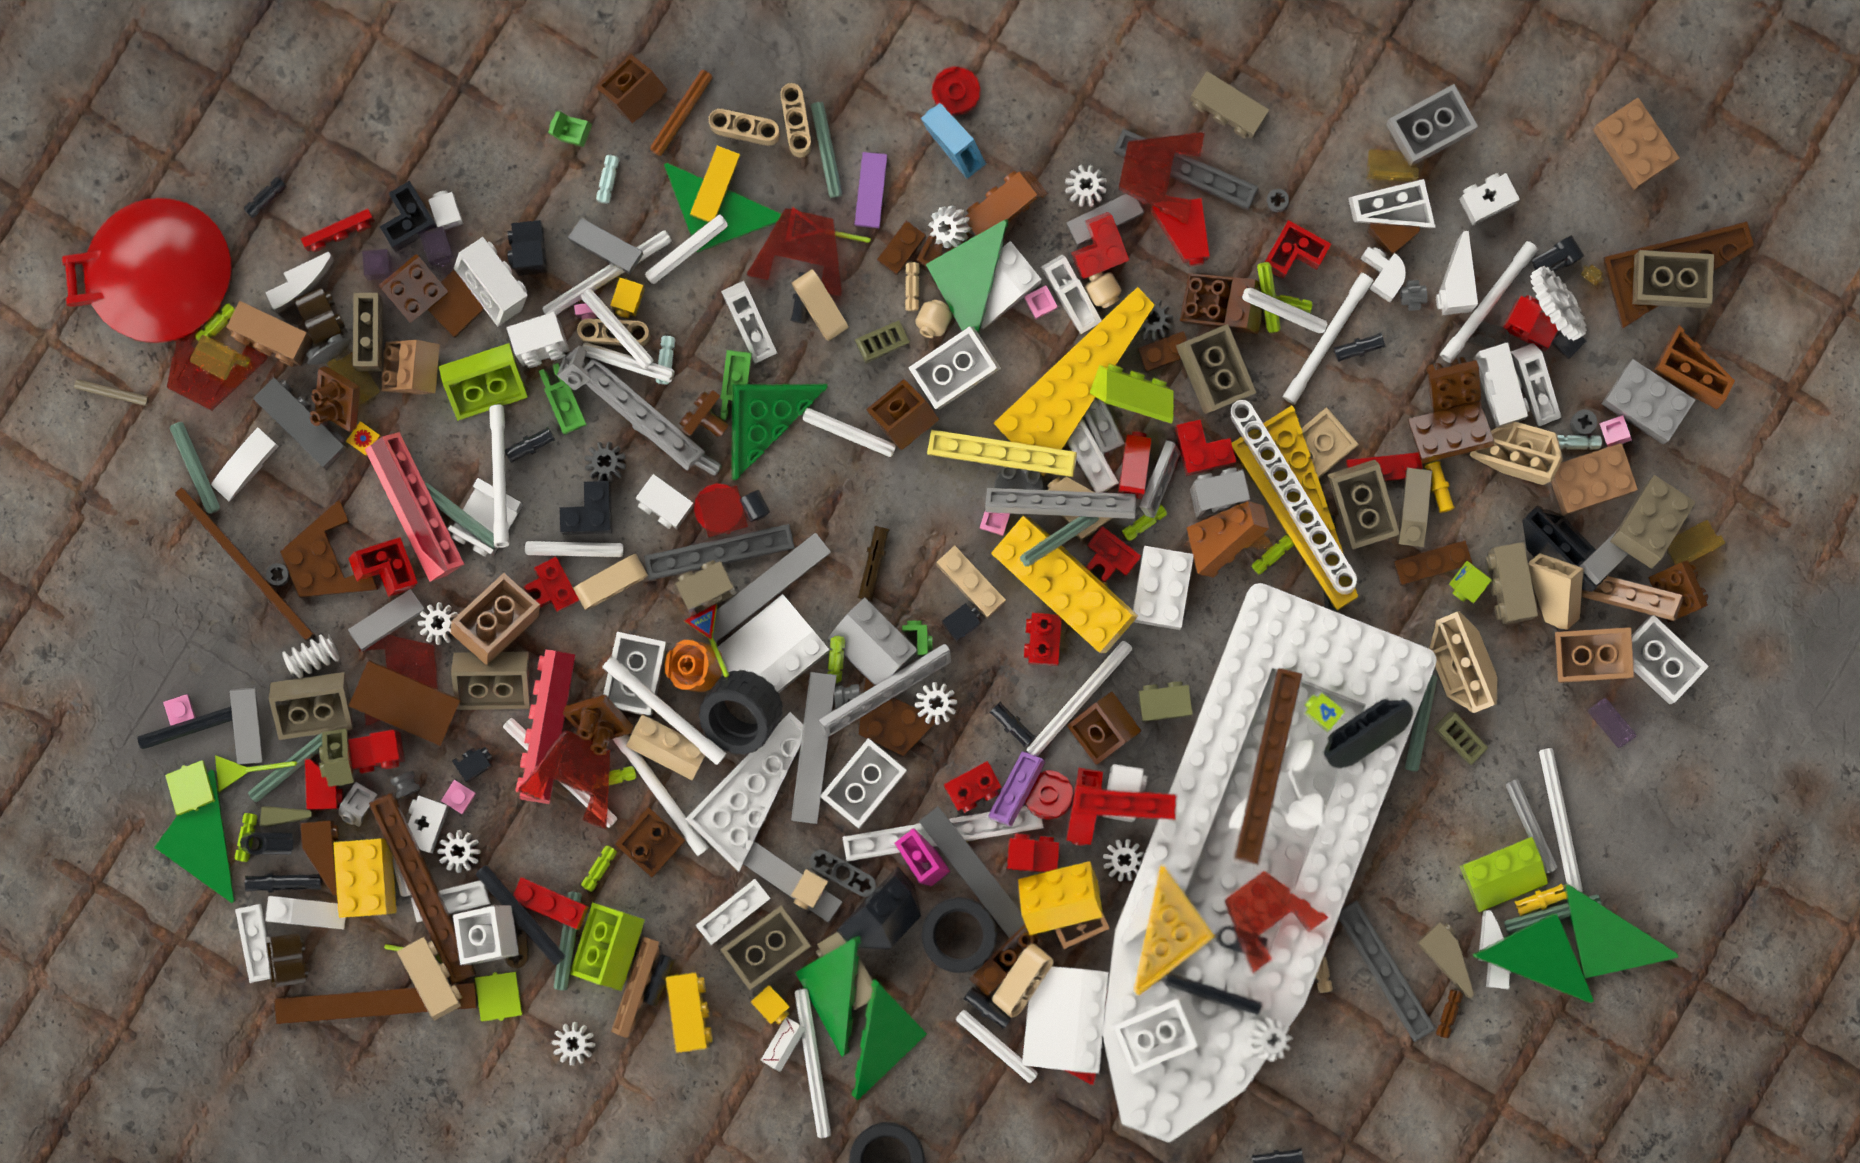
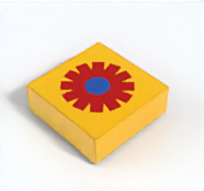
(362, 437)

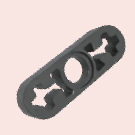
(829, 858)

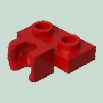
(1111, 554)
(552, 586)

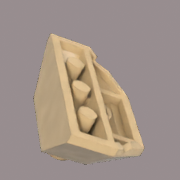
(1523, 452)
(1464, 663)

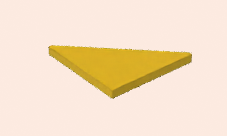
(1172, 932)

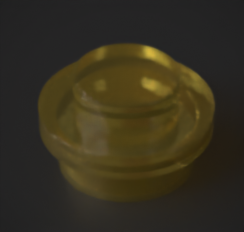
(1592, 274)

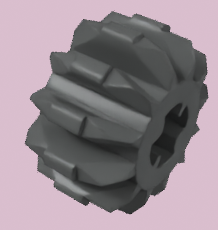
(1157, 327)
(605, 453)

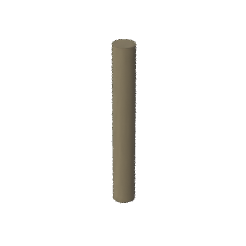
(111, 392)

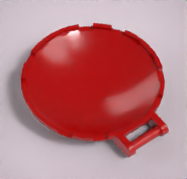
(153, 270)

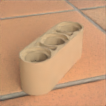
(796, 108)
(753, 135)
(820, 305)
(600, 336)
(610, 582)
(1022, 980)

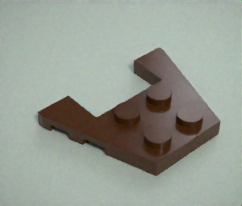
(314, 563)
(896, 723)

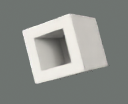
(445, 210)

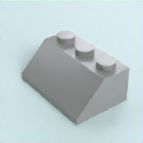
(873, 643)

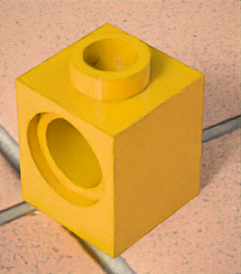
(627, 298)
(771, 1005)

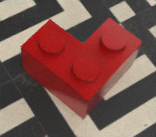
(1298, 244)
(1106, 247)
(1530, 324)
(1199, 455)
(389, 561)
(376, 750)
(1032, 854)

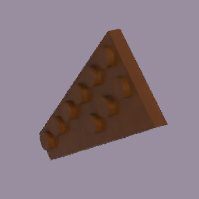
(1722, 242)

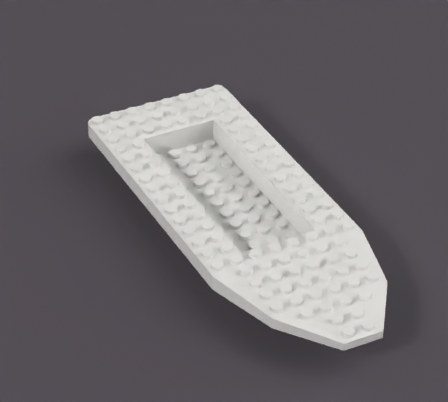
(1355, 670)

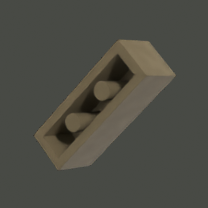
(1228, 105)
(367, 332)

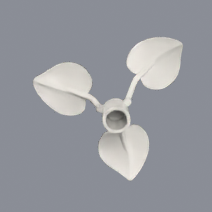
(1302, 813)

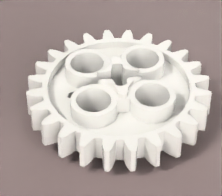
(1558, 303)

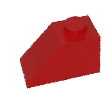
(318, 793)

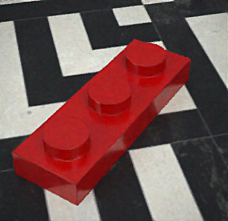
(338, 231)
(1392, 466)
(550, 903)

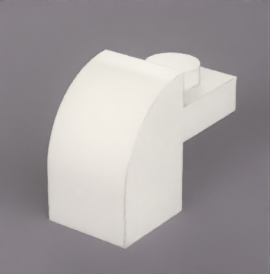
(1391, 272)

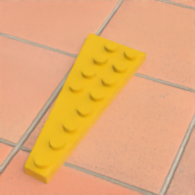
(1062, 396)
(1289, 439)

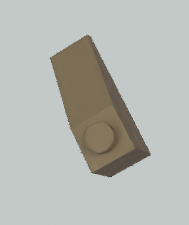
(1414, 507)
(1445, 952)

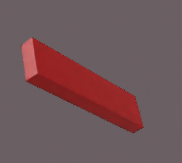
(1125, 804)

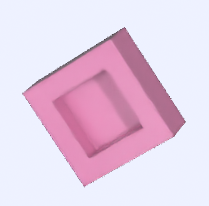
(1040, 302)
(584, 312)
(1615, 431)
(994, 522)
(179, 709)
(458, 797)

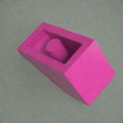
(922, 858)

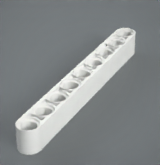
(1291, 484)

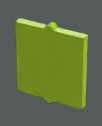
(190, 787)
(498, 996)

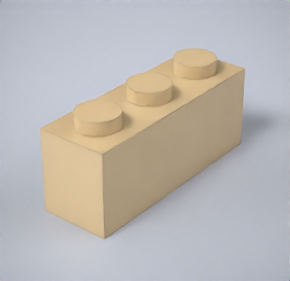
(970, 582)
(665, 747)
(430, 978)

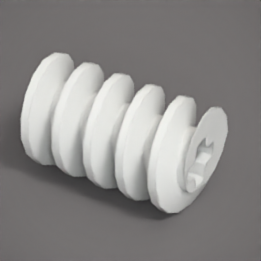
(311, 656)

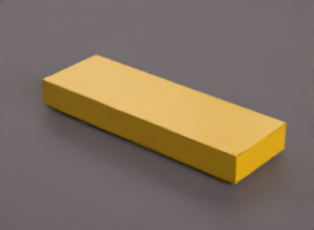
(715, 184)

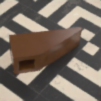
(318, 845)
(1001, 962)

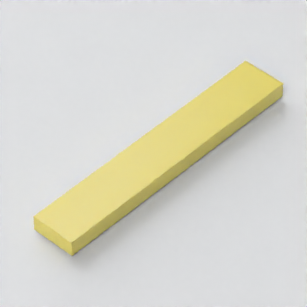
(1002, 453)

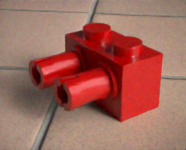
(1044, 639)
(972, 787)

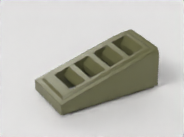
(867, 357)
(1446, 722)
(275, 816)

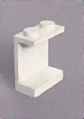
(481, 508)

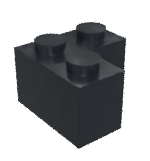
(412, 219)
(528, 248)
(594, 516)

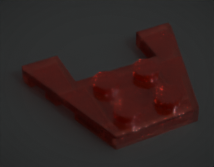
(1149, 169)
(804, 239)
(200, 385)
(408, 658)
(577, 766)
(1261, 906)

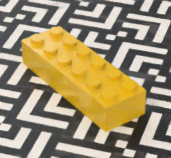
(1066, 587)

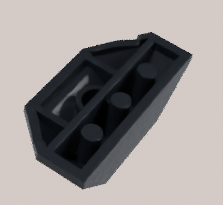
(1557, 538)
(884, 914)

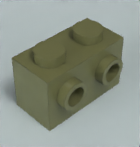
(1164, 702)
(336, 758)

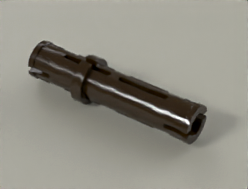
(874, 560)

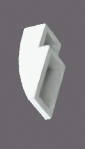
(300, 282)
(1071, 294)
(244, 464)
(1490, 934)

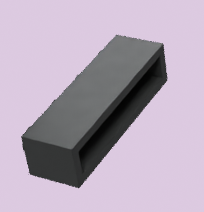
(294, 417)

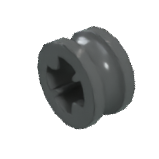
(1283, 205)
(270, 575)

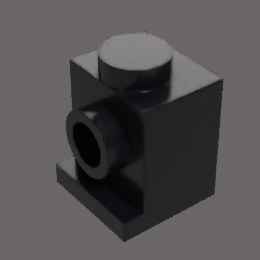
(473, 763)

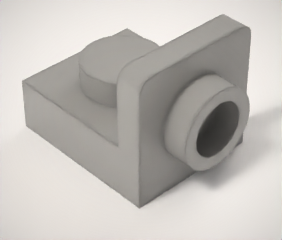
(572, 369)
(356, 804)

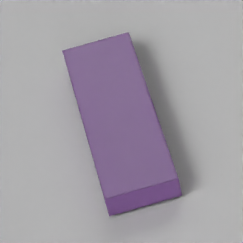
(870, 190)
(1016, 788)

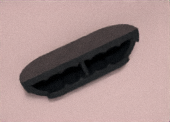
(1367, 732)

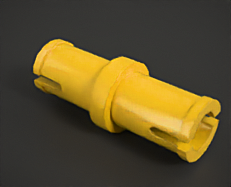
(1440, 487)
(1540, 900)

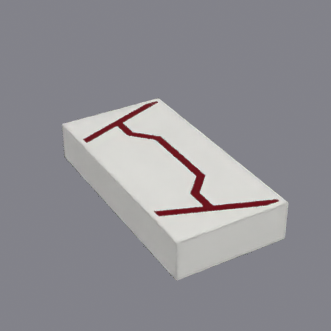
(783, 1044)

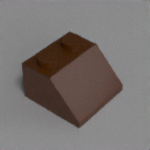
(632, 88)
(902, 414)
(1104, 728)

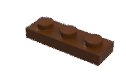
(1432, 562)

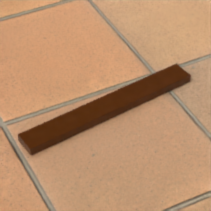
(245, 564)
(1268, 766)
(420, 884)
(361, 1004)

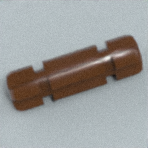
(1449, 1014)

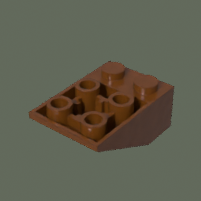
(1219, 301)

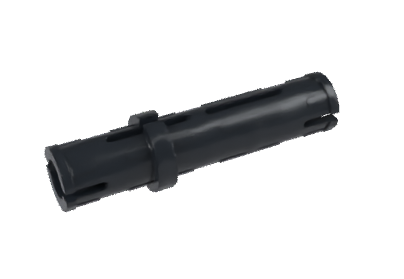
(282, 882)

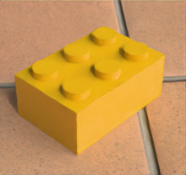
(364, 878)
(1059, 898)
(689, 1012)

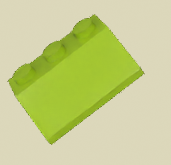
(482, 381)
(1133, 392)
(1504, 874)
(607, 946)

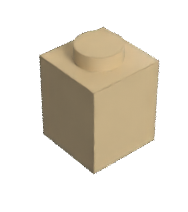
(808, 890)

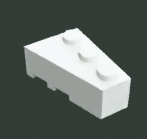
(1395, 205)
(1501, 385)

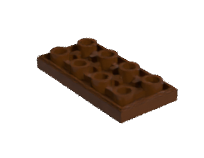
(404, 702)

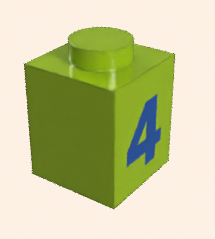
(1469, 583)
(1323, 711)

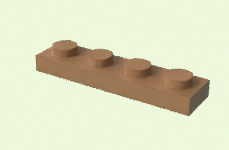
(1637, 597)
(638, 978)

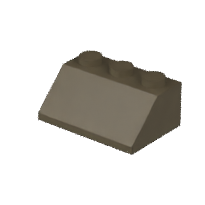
(492, 686)
(310, 705)
(862, 979)

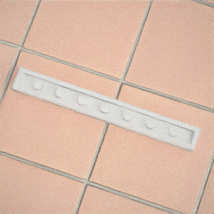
(970, 827)

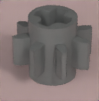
(1413, 295)

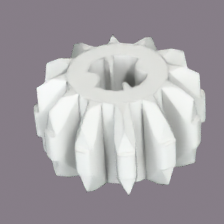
(1085, 177)
(958, 226)
(430, 622)
(932, 696)
(469, 851)
(1123, 851)
(1264, 1032)
(582, 1042)

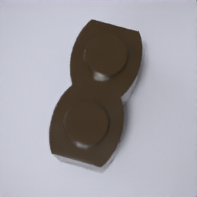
(319, 316)
(286, 960)

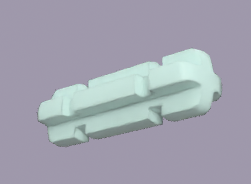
(607, 179)
(666, 354)
(1580, 442)

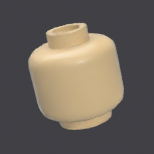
(1103, 289)
(933, 318)

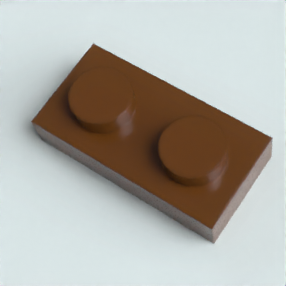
(901, 247)
(1161, 352)

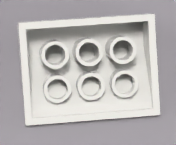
(774, 645)
(1066, 1020)

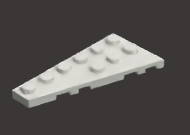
(740, 803)

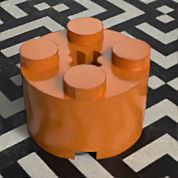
(693, 666)

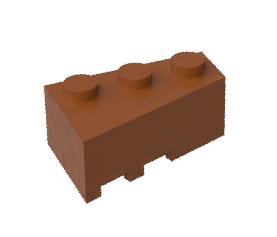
(1005, 202)
(1693, 371)
(1225, 535)

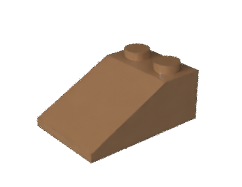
(1594, 655)

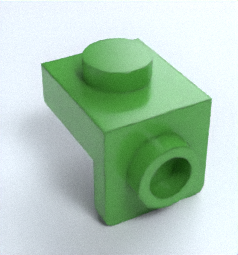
(569, 129)
(924, 642)

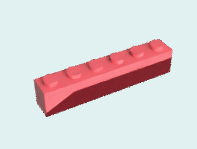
(414, 506)
(546, 714)

